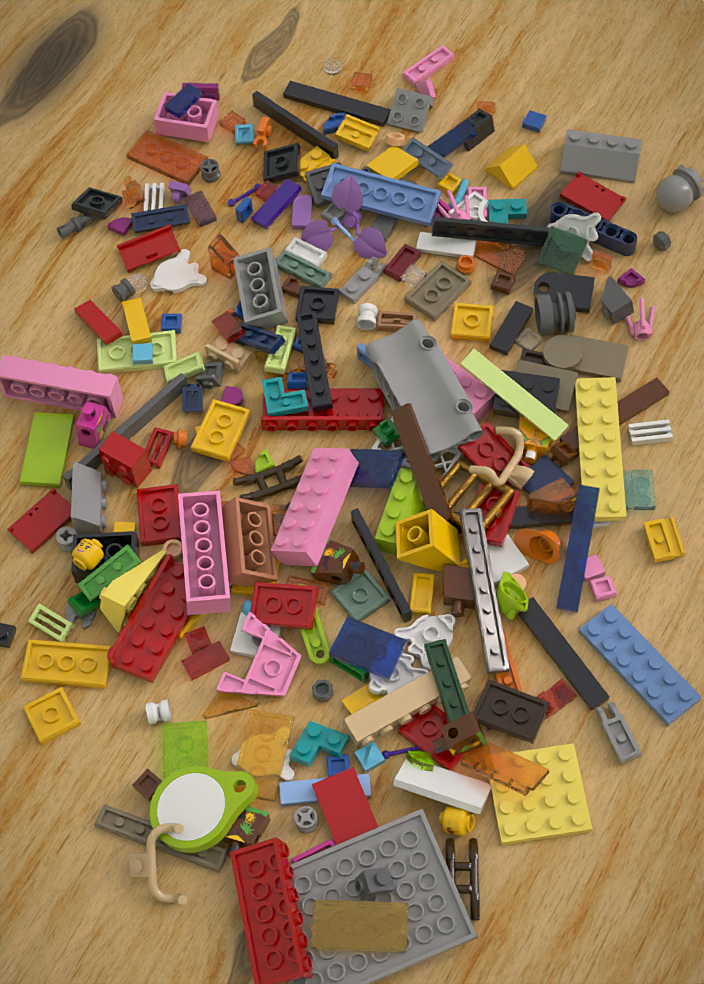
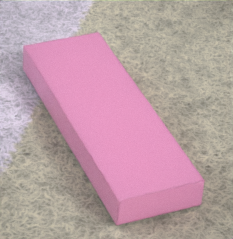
(428, 65)

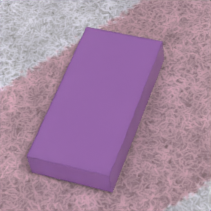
(302, 211)

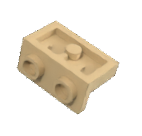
(231, 355)

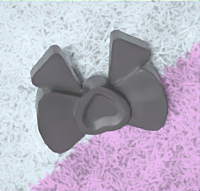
(86, 619)

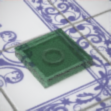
(562, 251)

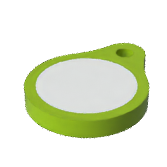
(203, 803)

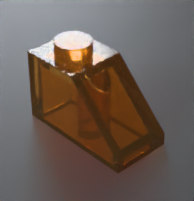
(222, 256)
(553, 498)

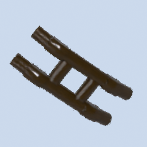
(261, 476)
(473, 868)

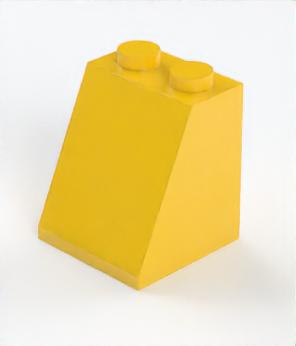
(427, 541)

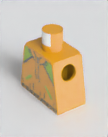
(535, 441)

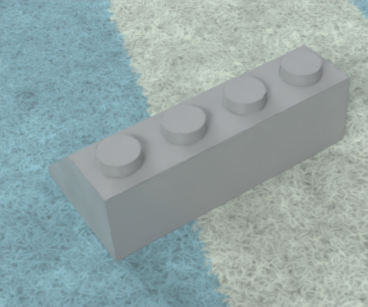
(601, 156)
(260, 289)

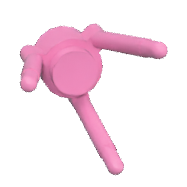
(458, 213)
(641, 329)

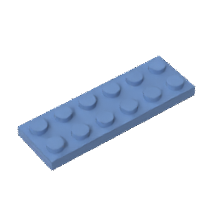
(387, 195)
(639, 665)

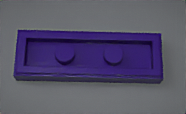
(276, 204)

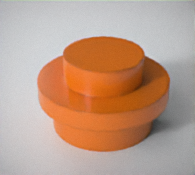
(466, 264)
(179, 438)

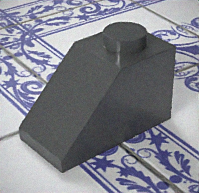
(615, 302)

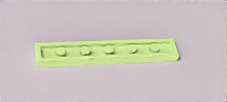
(514, 395)

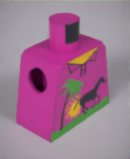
(92, 424)

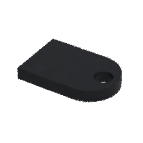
(579, 286)

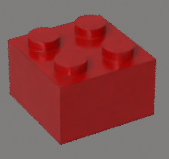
(125, 460)

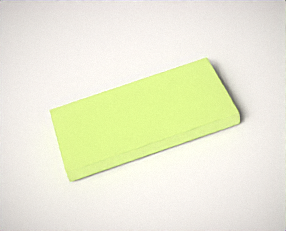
(118, 354)

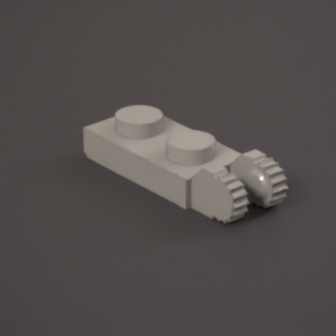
(362, 280)
(618, 734)

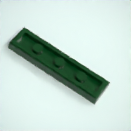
(446, 679)

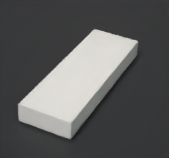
(445, 246)

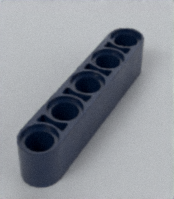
(609, 234)

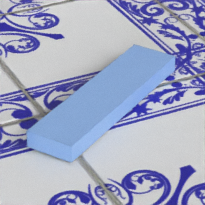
(302, 792)

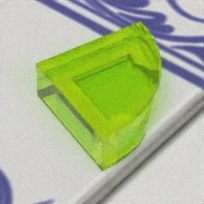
(421, 758)

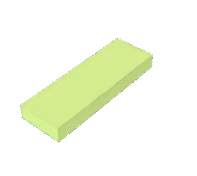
(278, 362)

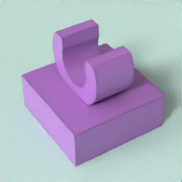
(178, 191)

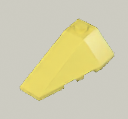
(124, 592)

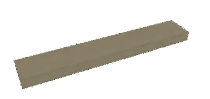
(138, 830)

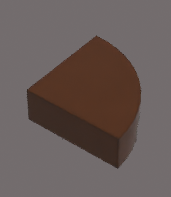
(291, 287)

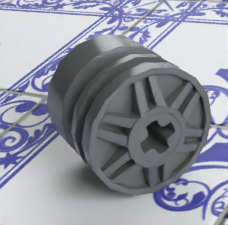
(553, 313)

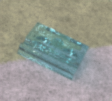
(639, 489)

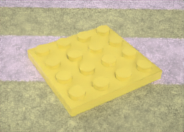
(552, 809)

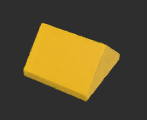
(513, 166)

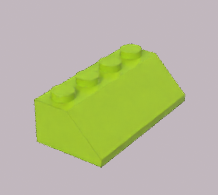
(403, 502)

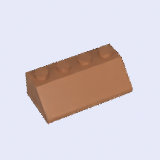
(249, 542)

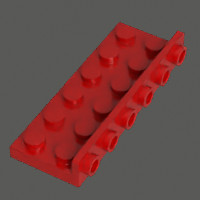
(351, 411)
(153, 624)
(271, 913)

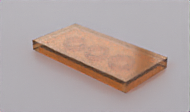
(166, 157)

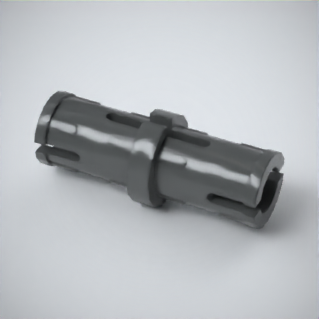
(74, 225)

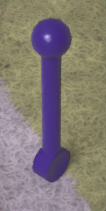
(231, 202)
(386, 754)

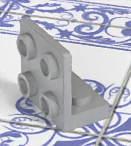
(410, 110)

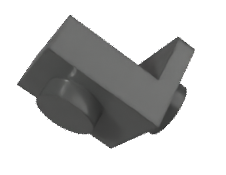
(211, 376)
(374, 882)

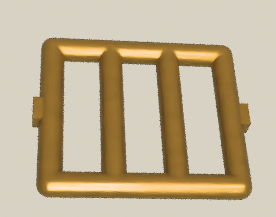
(494, 512)

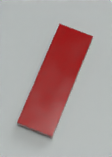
(98, 322)

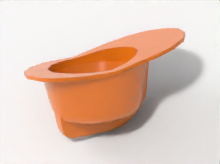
(539, 545)

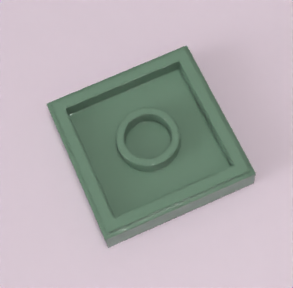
(361, 596)

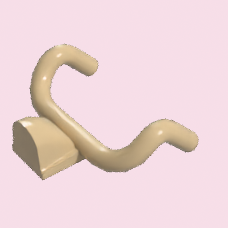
(513, 472)
(145, 864)

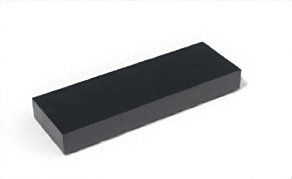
(511, 328)

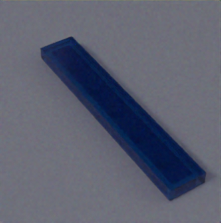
(578, 548)

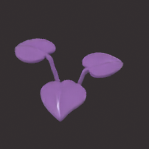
(347, 195)

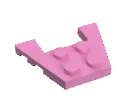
(271, 667)

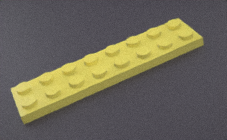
(601, 445)

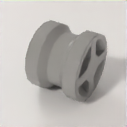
(65, 545)
(303, 815)

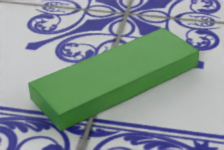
(109, 571)

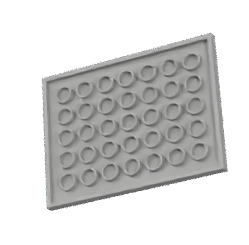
(420, 878)

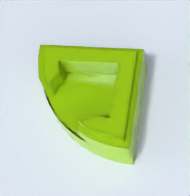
(263, 462)

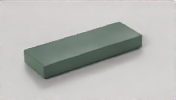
(303, 270)

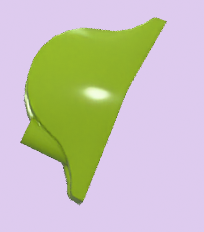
(511, 596)

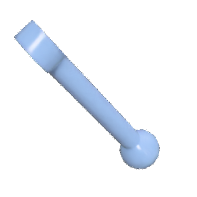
(335, 221)

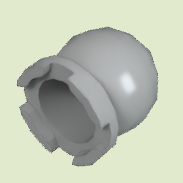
(679, 189)

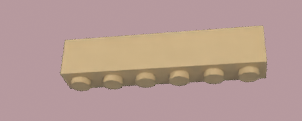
(398, 707)

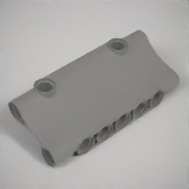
(417, 372)

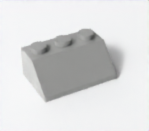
(88, 500)

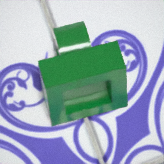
(386, 432)

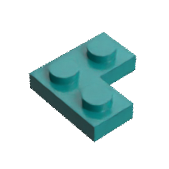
(503, 209)
(282, 403)
(317, 738)

